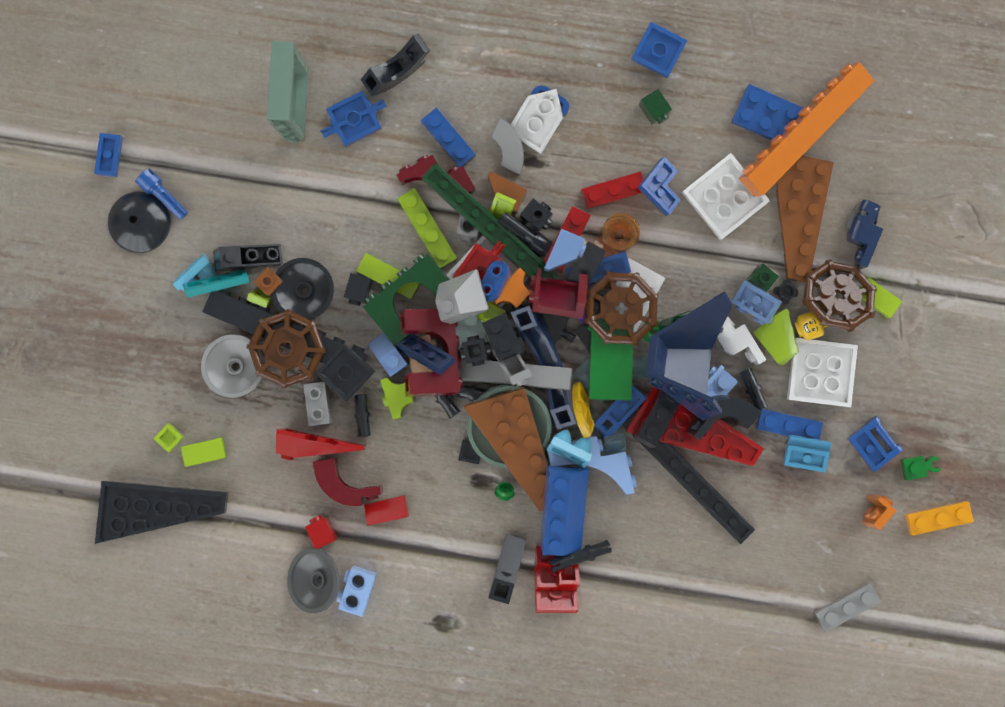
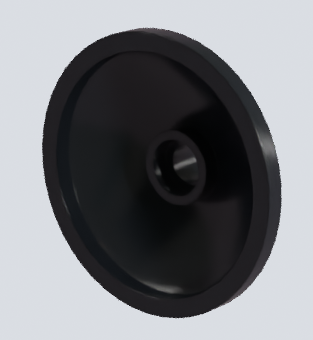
(151, 225)
(300, 274)

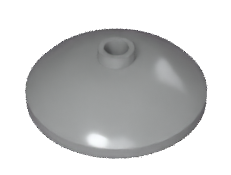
(219, 371)

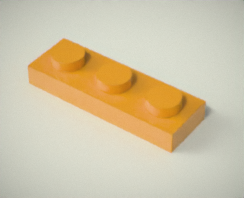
(939, 518)

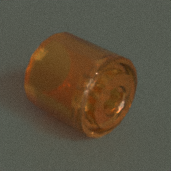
(630, 231)

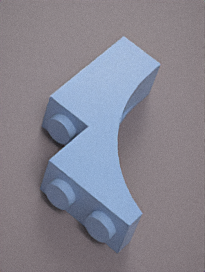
(613, 464)

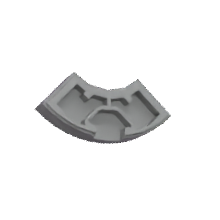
(511, 146)

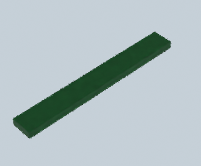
(484, 222)

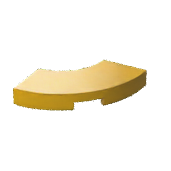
(581, 410)

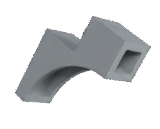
(513, 368)

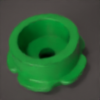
(504, 491)

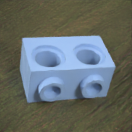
(361, 592)

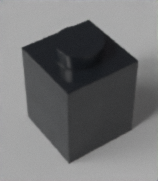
(357, 289)

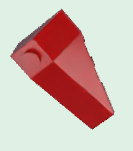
(301, 444)

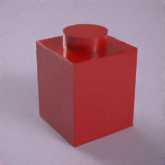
(321, 531)

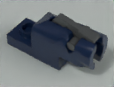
(863, 231)

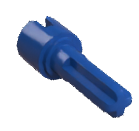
(152, 184)

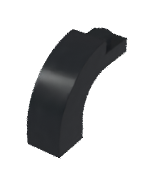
(398, 68)
(737, 409)

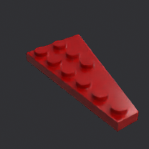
(719, 440)

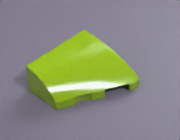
(779, 337)

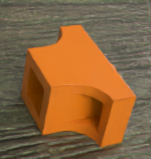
(514, 290)

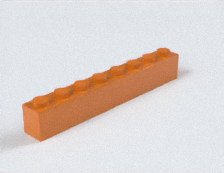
(806, 129)

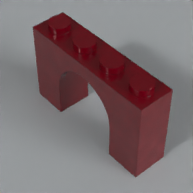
(430, 383)

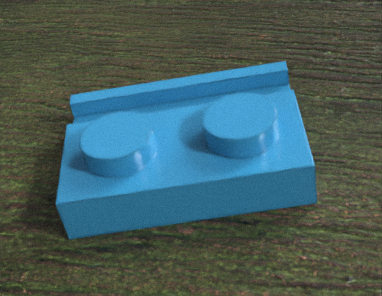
(807, 453)

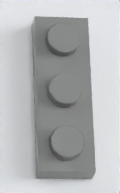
(847, 607)

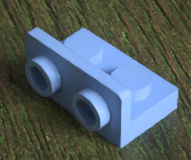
(719, 381)

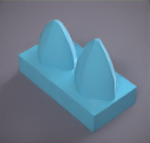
(200, 267)
(577, 454)

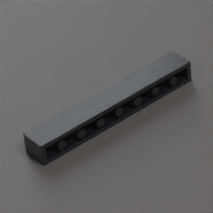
(244, 316)

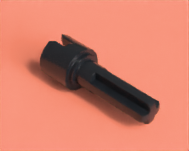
(536, 242)

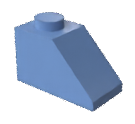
(565, 251)
(388, 355)

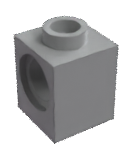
(464, 235)

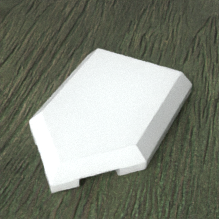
(538, 119)

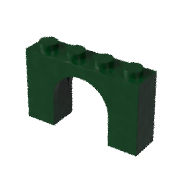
(382, 306)

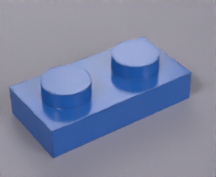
(108, 155)

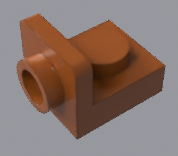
(268, 281)

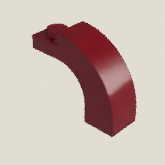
(331, 483)

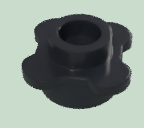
(791, 291)

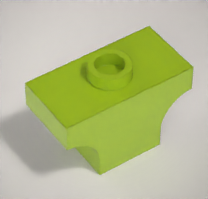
(395, 397)

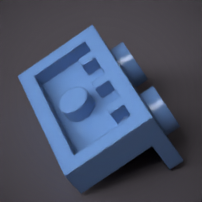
(756, 302)

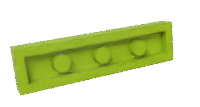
(427, 228)

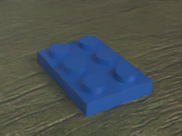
(764, 112)

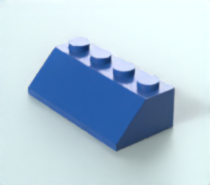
(563, 510)

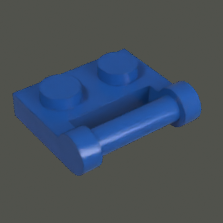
(868, 446)

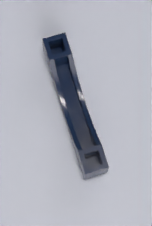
(537, 336)

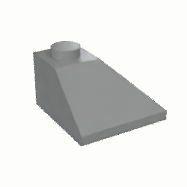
(461, 298)

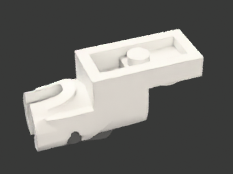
(736, 339)

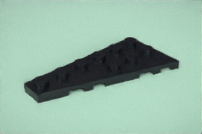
(140, 508)

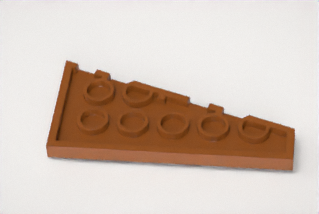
(801, 205)
(512, 432)

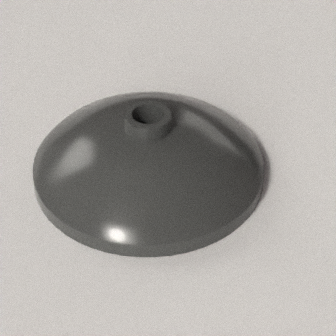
(313, 580)

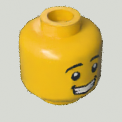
(808, 326)

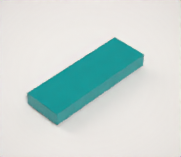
(215, 283)

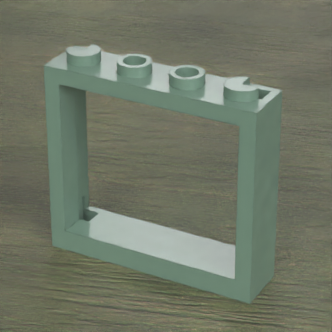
(287, 91)

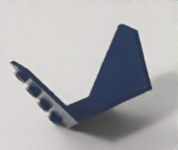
(682, 356)

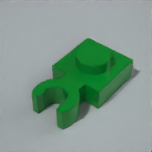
(917, 468)

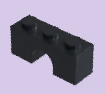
(657, 420)

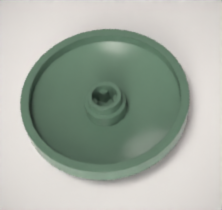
(540, 415)

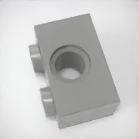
(318, 403)

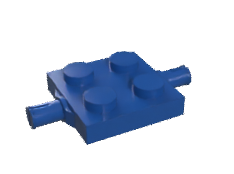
(353, 118)

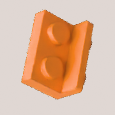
(878, 515)

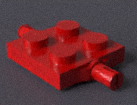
(480, 260)

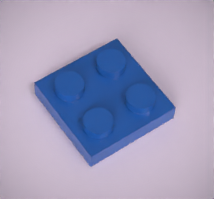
(659, 50)

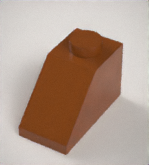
(508, 189)

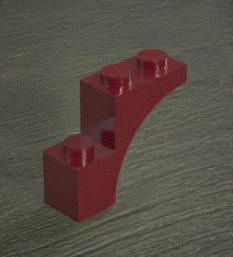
(416, 172)

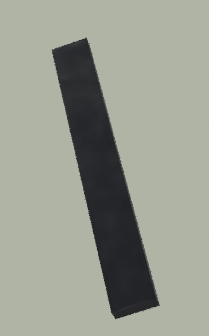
(699, 488)

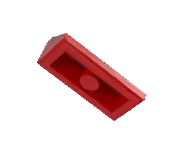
(386, 510)

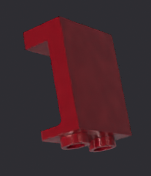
(558, 296)

